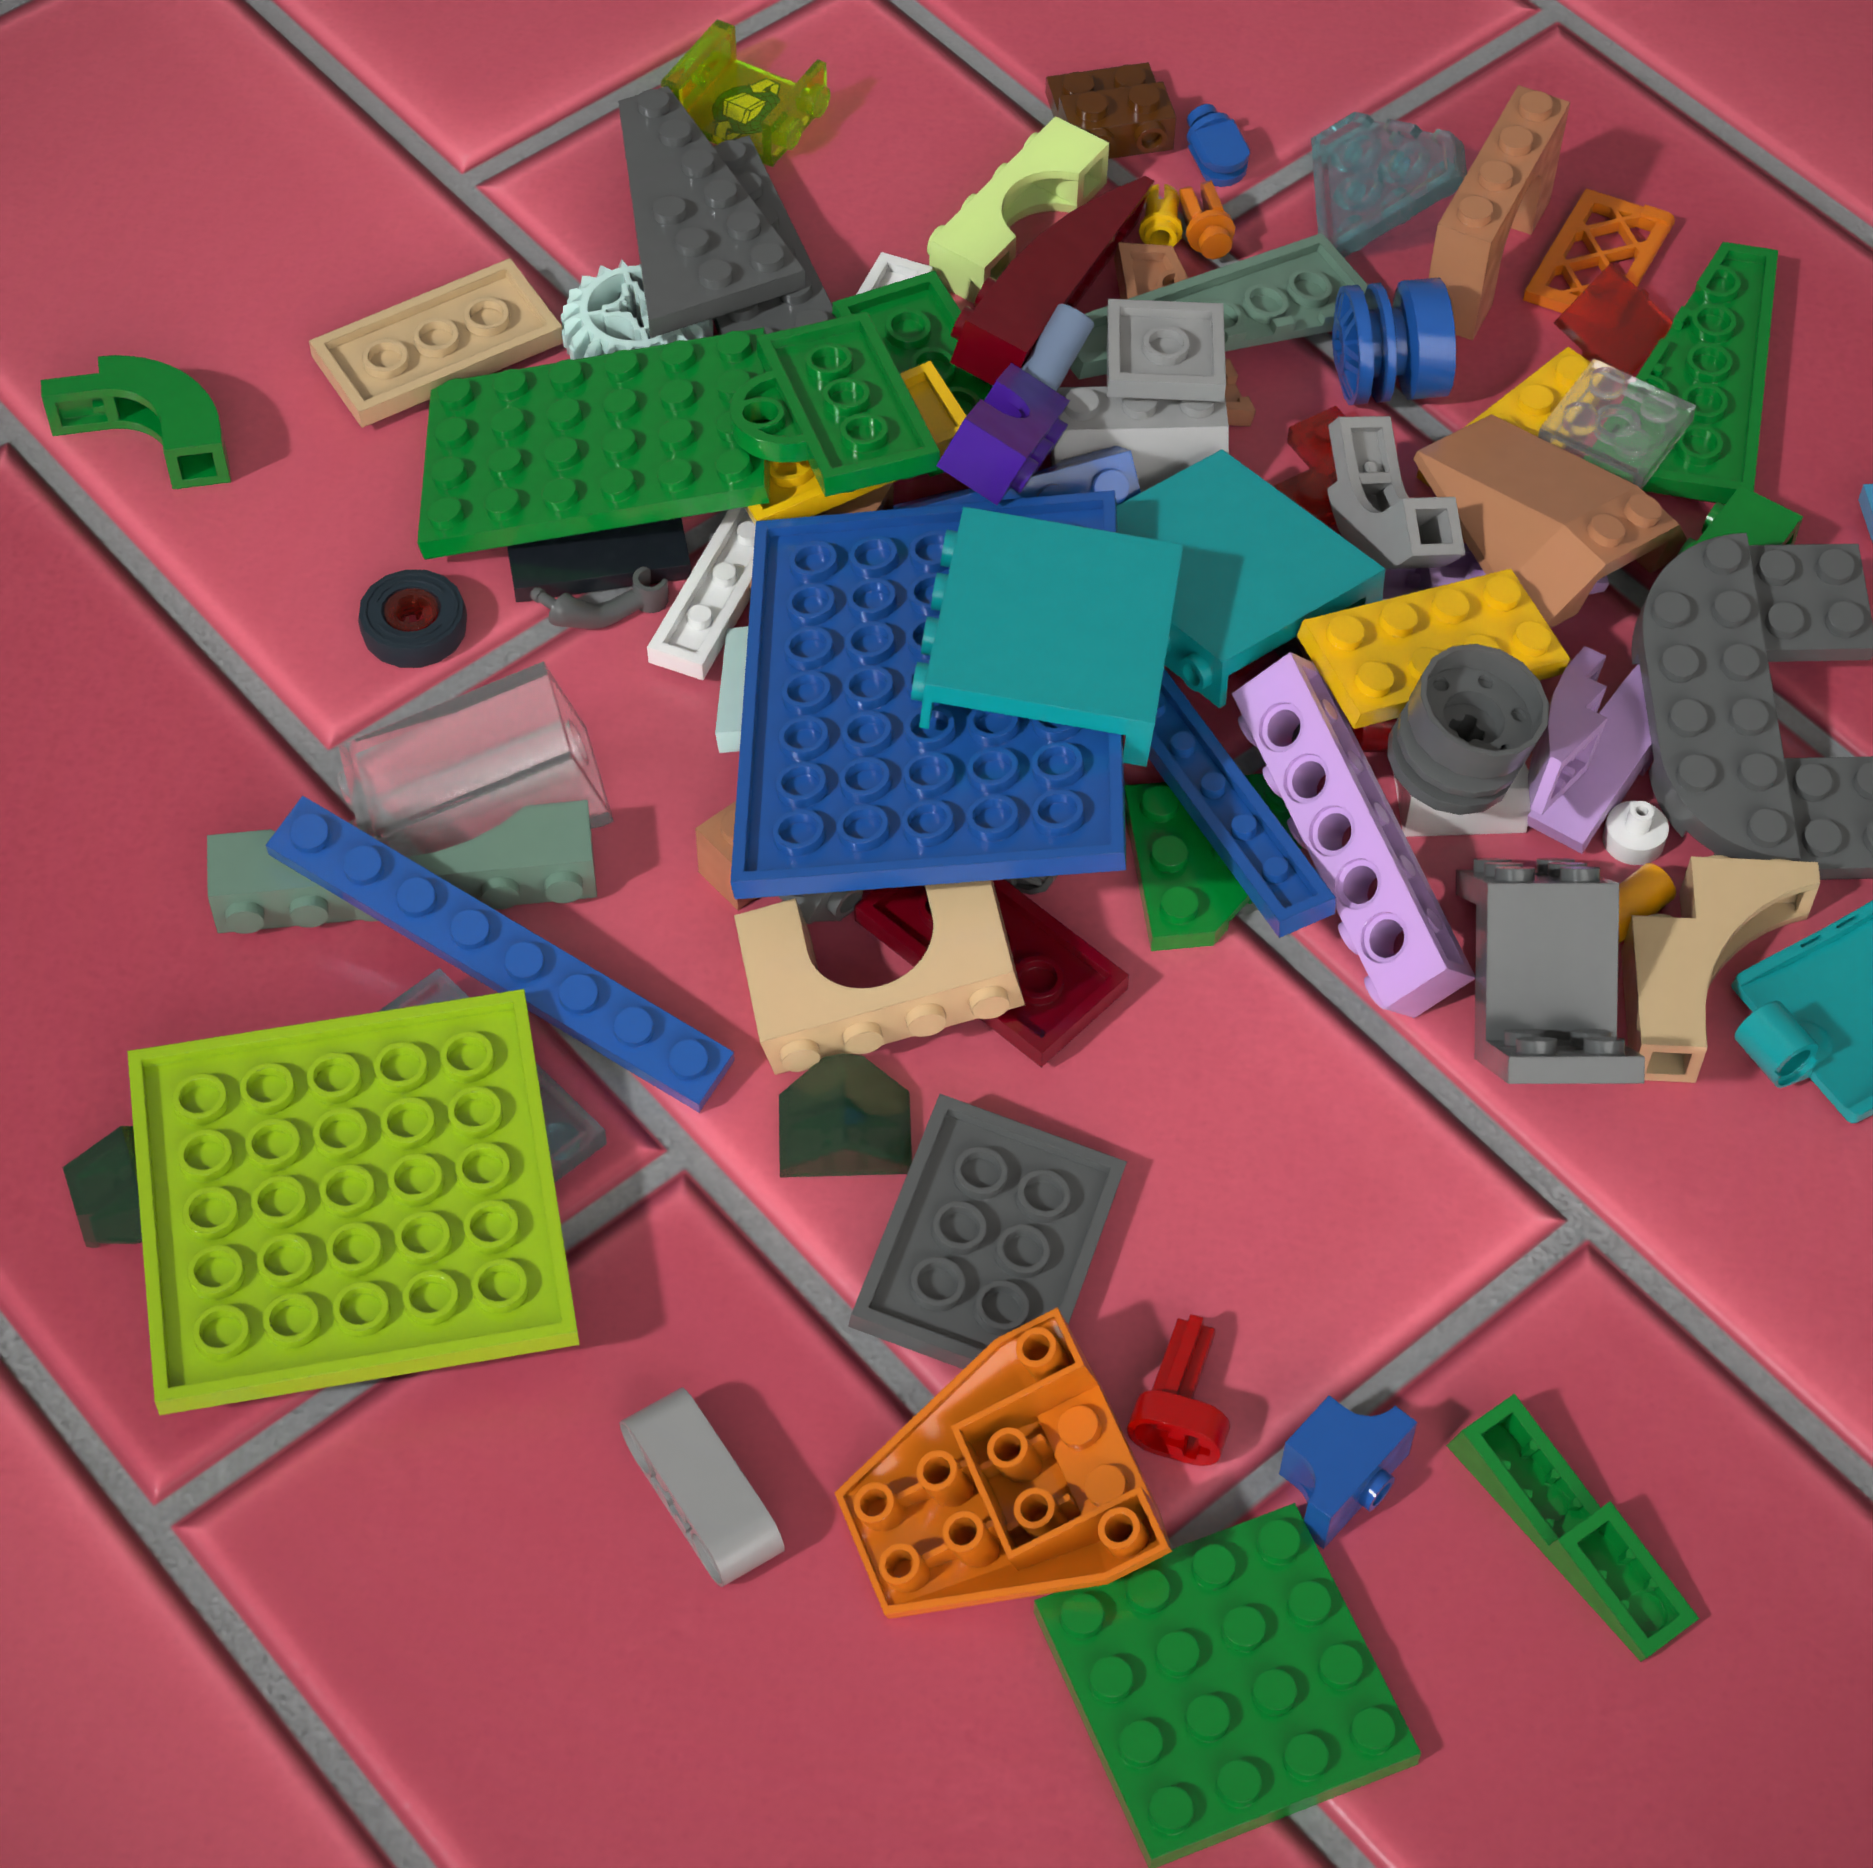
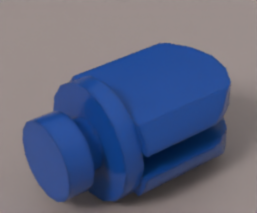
(1217, 146)

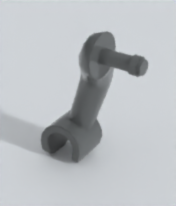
(576, 613)

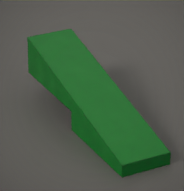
(1579, 1537)

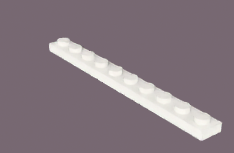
(722, 577)

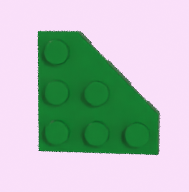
(1180, 876)

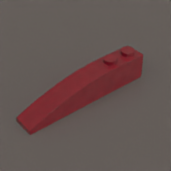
(1046, 273)

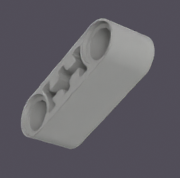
(702, 1487)

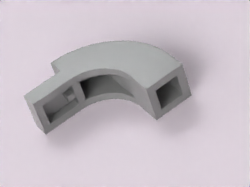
(1374, 506)

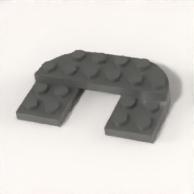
(1713, 709)

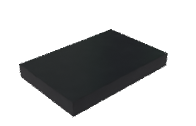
(600, 559)

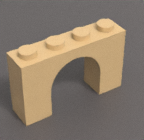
(808, 1017)

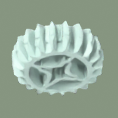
(612, 316)

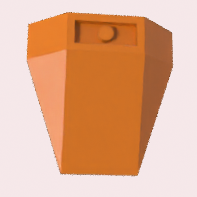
(1004, 1485)

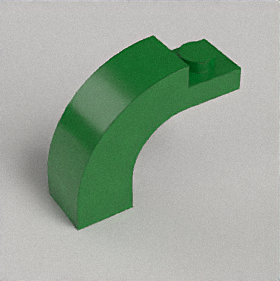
(147, 399)

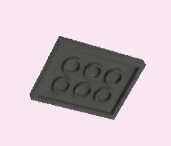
(984, 1234)

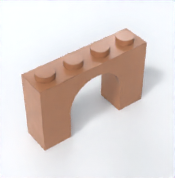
(1501, 191)

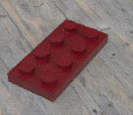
(1058, 972)

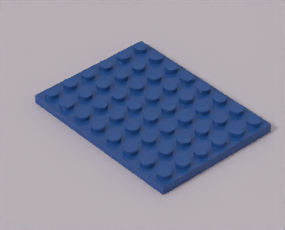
(831, 747)

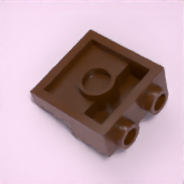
(1117, 106)

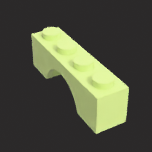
(1052, 172)

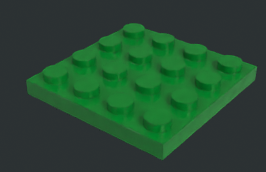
(1225, 1686)

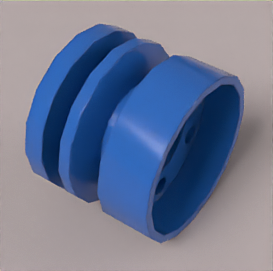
(1405, 341)

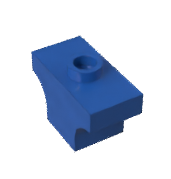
(1344, 1463)

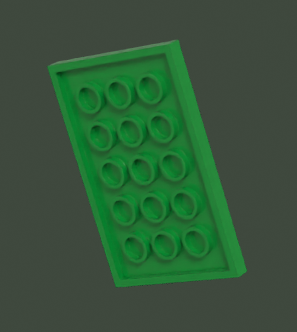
(588, 446)

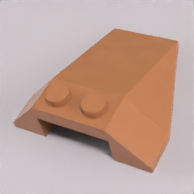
(1545, 513)

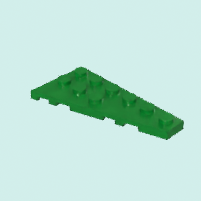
(1719, 364)

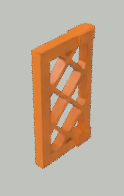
(1622, 217)

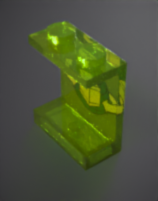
(741, 100)

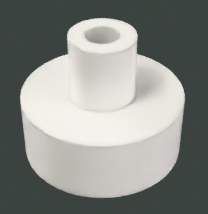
(1635, 832)

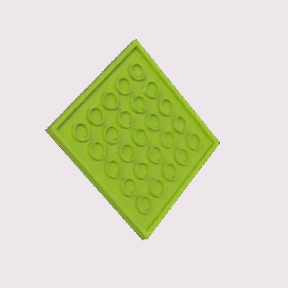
(346, 1202)

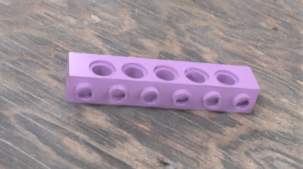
(1430, 959)

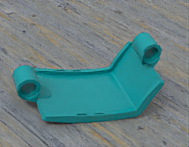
(1816, 1013)

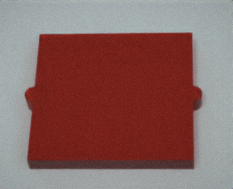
(1614, 322)

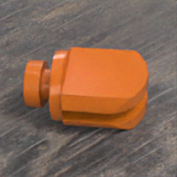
(1209, 230)

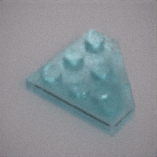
(1379, 176)

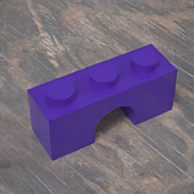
(1006, 435)

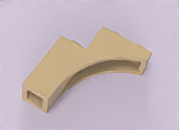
(1675, 959)

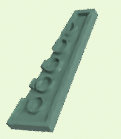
(1263, 298)

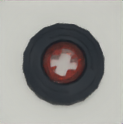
(407, 642)

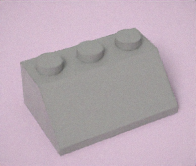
(1159, 432)

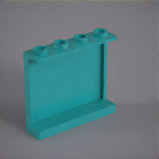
(1246, 568)
(1051, 625)

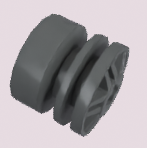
(1467, 729)

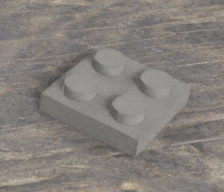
(1165, 350)

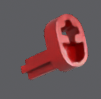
(1168, 1417)

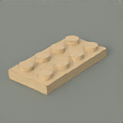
(435, 337)

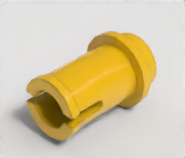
(1161, 218)

